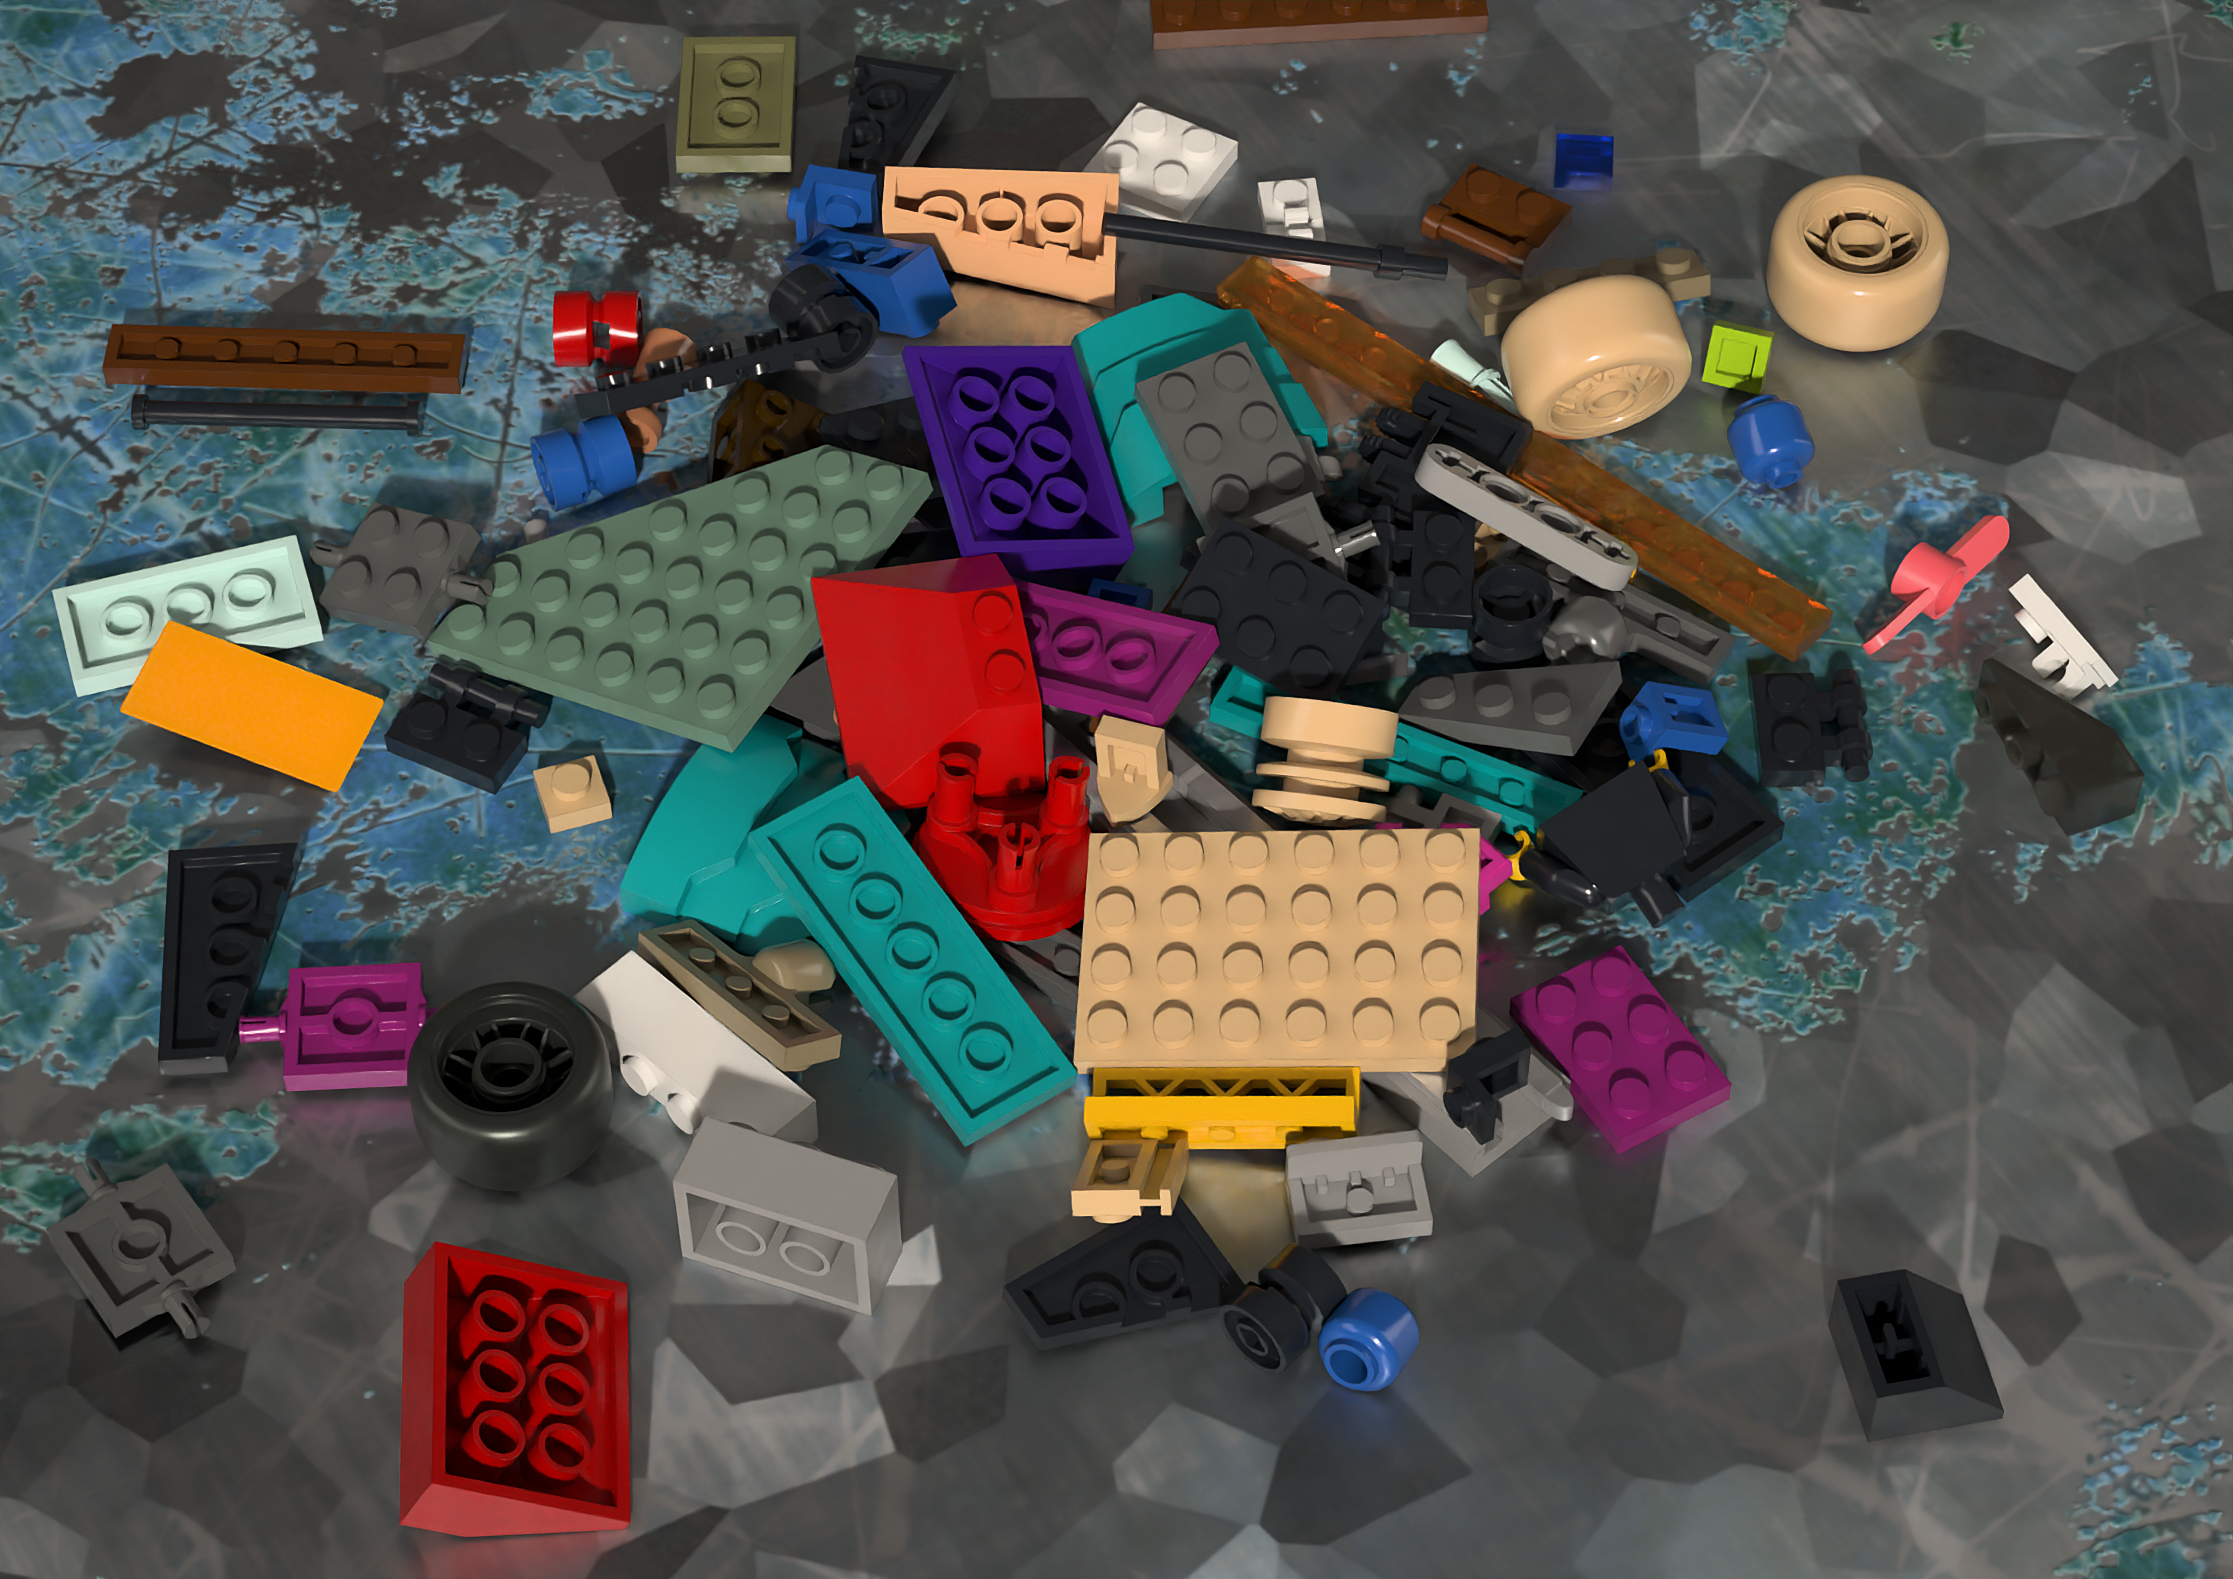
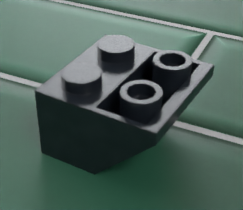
(1910, 1355)

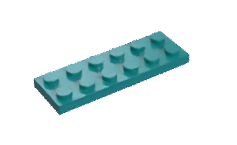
(912, 960)

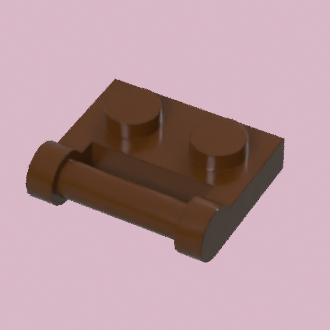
(1498, 220)

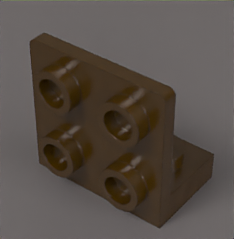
(759, 429)

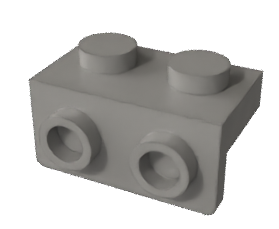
(1357, 1189)

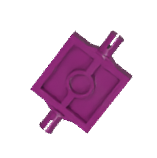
(345, 1025)

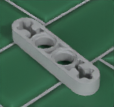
(1526, 517)

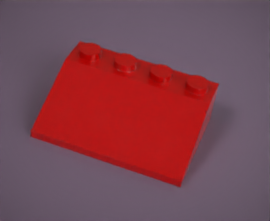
(513, 1397)

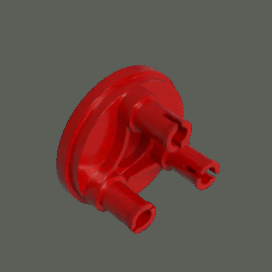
(1009, 859)

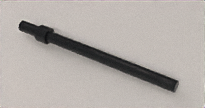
(1384, 261)

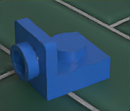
(833, 199)
(1671, 719)

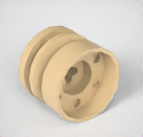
(1325, 760)

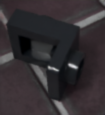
(1482, 1076)

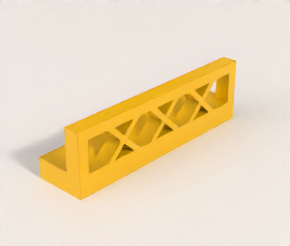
(1224, 1118)

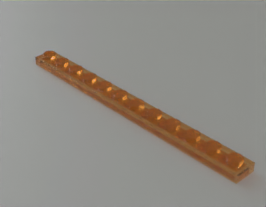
(1662, 540)

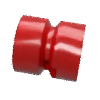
(576, 328)

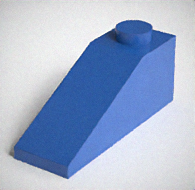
(890, 277)

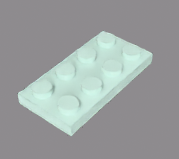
(240, 595)

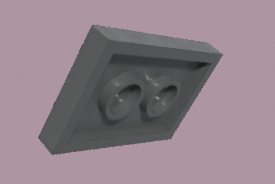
(1226, 437)

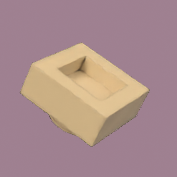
(572, 794)

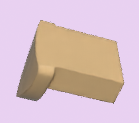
(1130, 769)

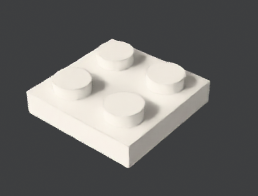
(1164, 163)

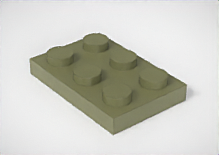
(736, 104)

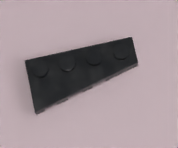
(216, 945)

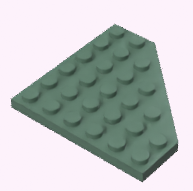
(689, 602)

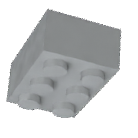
(788, 1214)

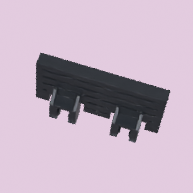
(1454, 422)

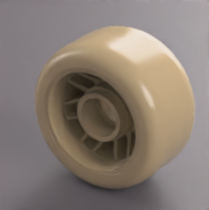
(1857, 263)
(1595, 356)

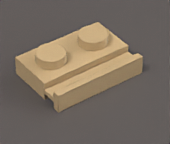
(1126, 1176)

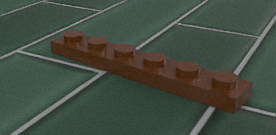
(1253, 22)
(285, 359)

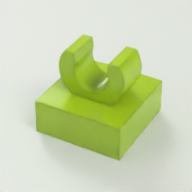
(1738, 356)

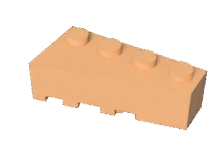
(1011, 226)

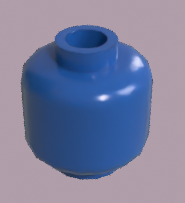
(1770, 441)
(1368, 1339)

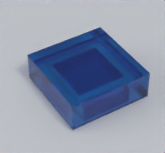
(1584, 162)

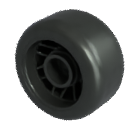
(510, 1085)

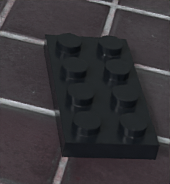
(1726, 817)

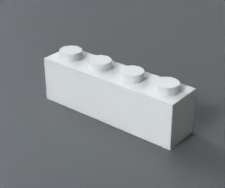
(689, 1057)

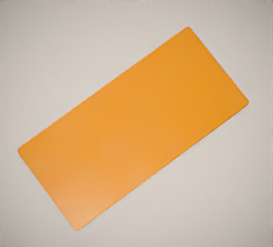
(252, 706)

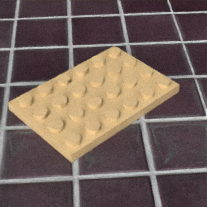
(1280, 949)

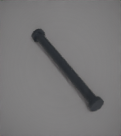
(277, 415)

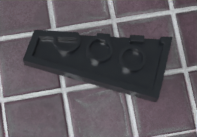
(714, 368)

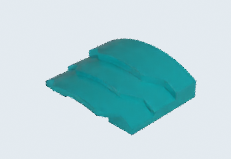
(1153, 341)
(696, 847)

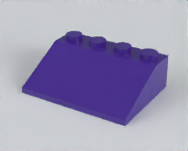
(1021, 461)

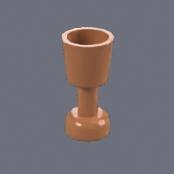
(642, 424)

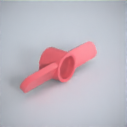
(1934, 579)

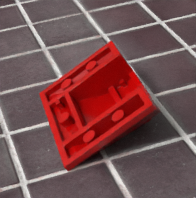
(928, 669)

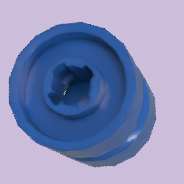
(583, 461)

